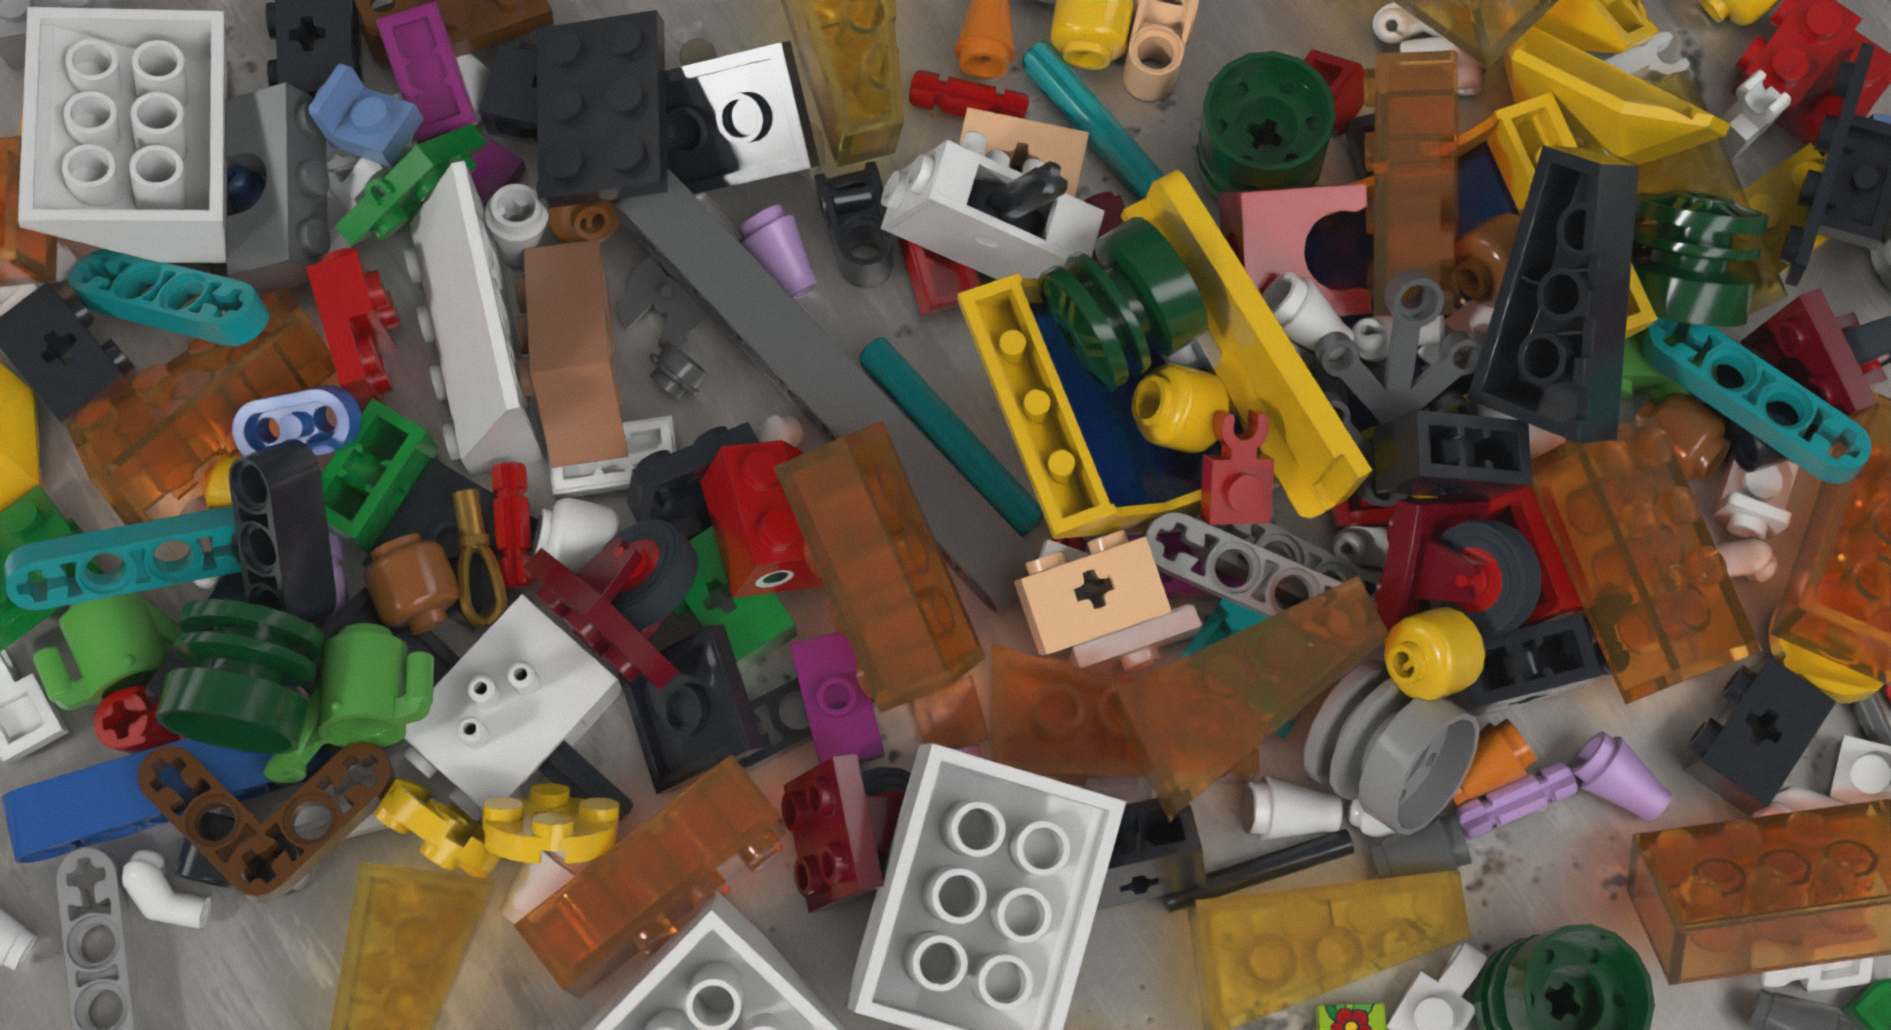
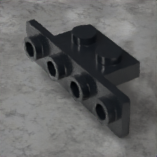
(1853, 186)

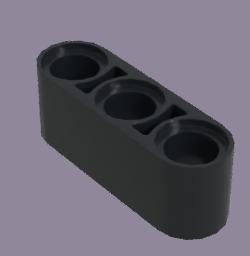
(283, 530)

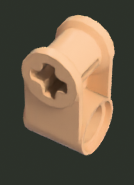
(1161, 33)

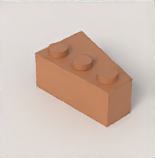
(570, 352)

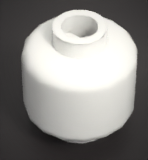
(575, 531)

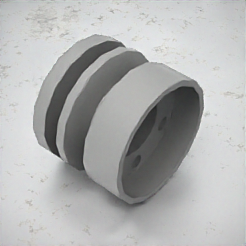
(1390, 749)

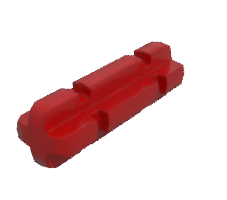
(959, 94)
(512, 523)

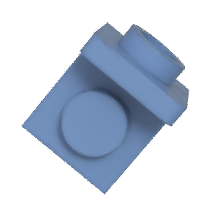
(362, 118)

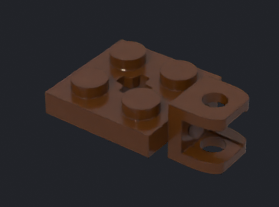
(469, 22)

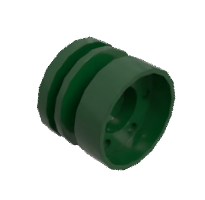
(1271, 103)
(1691, 255)
(1123, 303)
(240, 677)
(1565, 982)

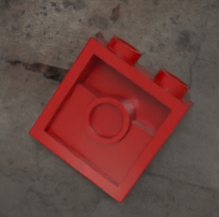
(1805, 60)
(356, 322)

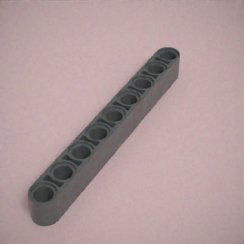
(823, 379)

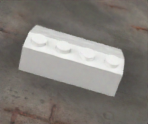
(126, 131)
(471, 327)
(984, 898)
(715, 977)

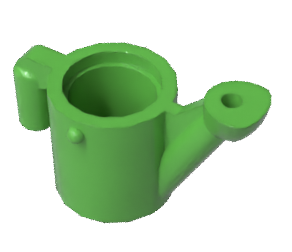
(114, 646)
(362, 695)

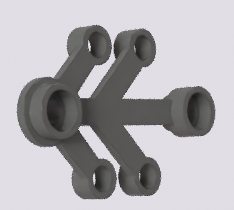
(1399, 393)

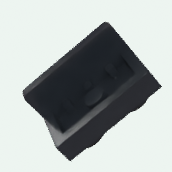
(669, 483)

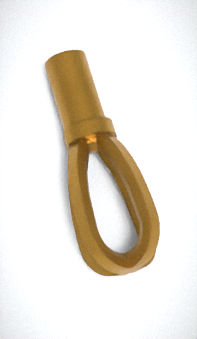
(472, 540)

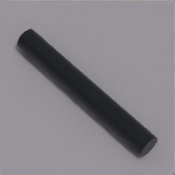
(1265, 869)

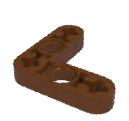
(254, 839)

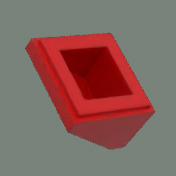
(1344, 80)

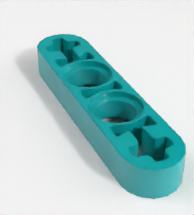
(173, 287)
(1748, 403)
(133, 544)

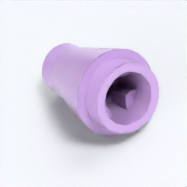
(778, 247)
(1618, 775)

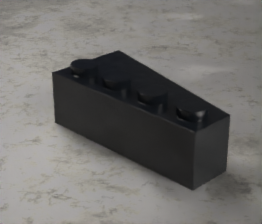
(1564, 300)

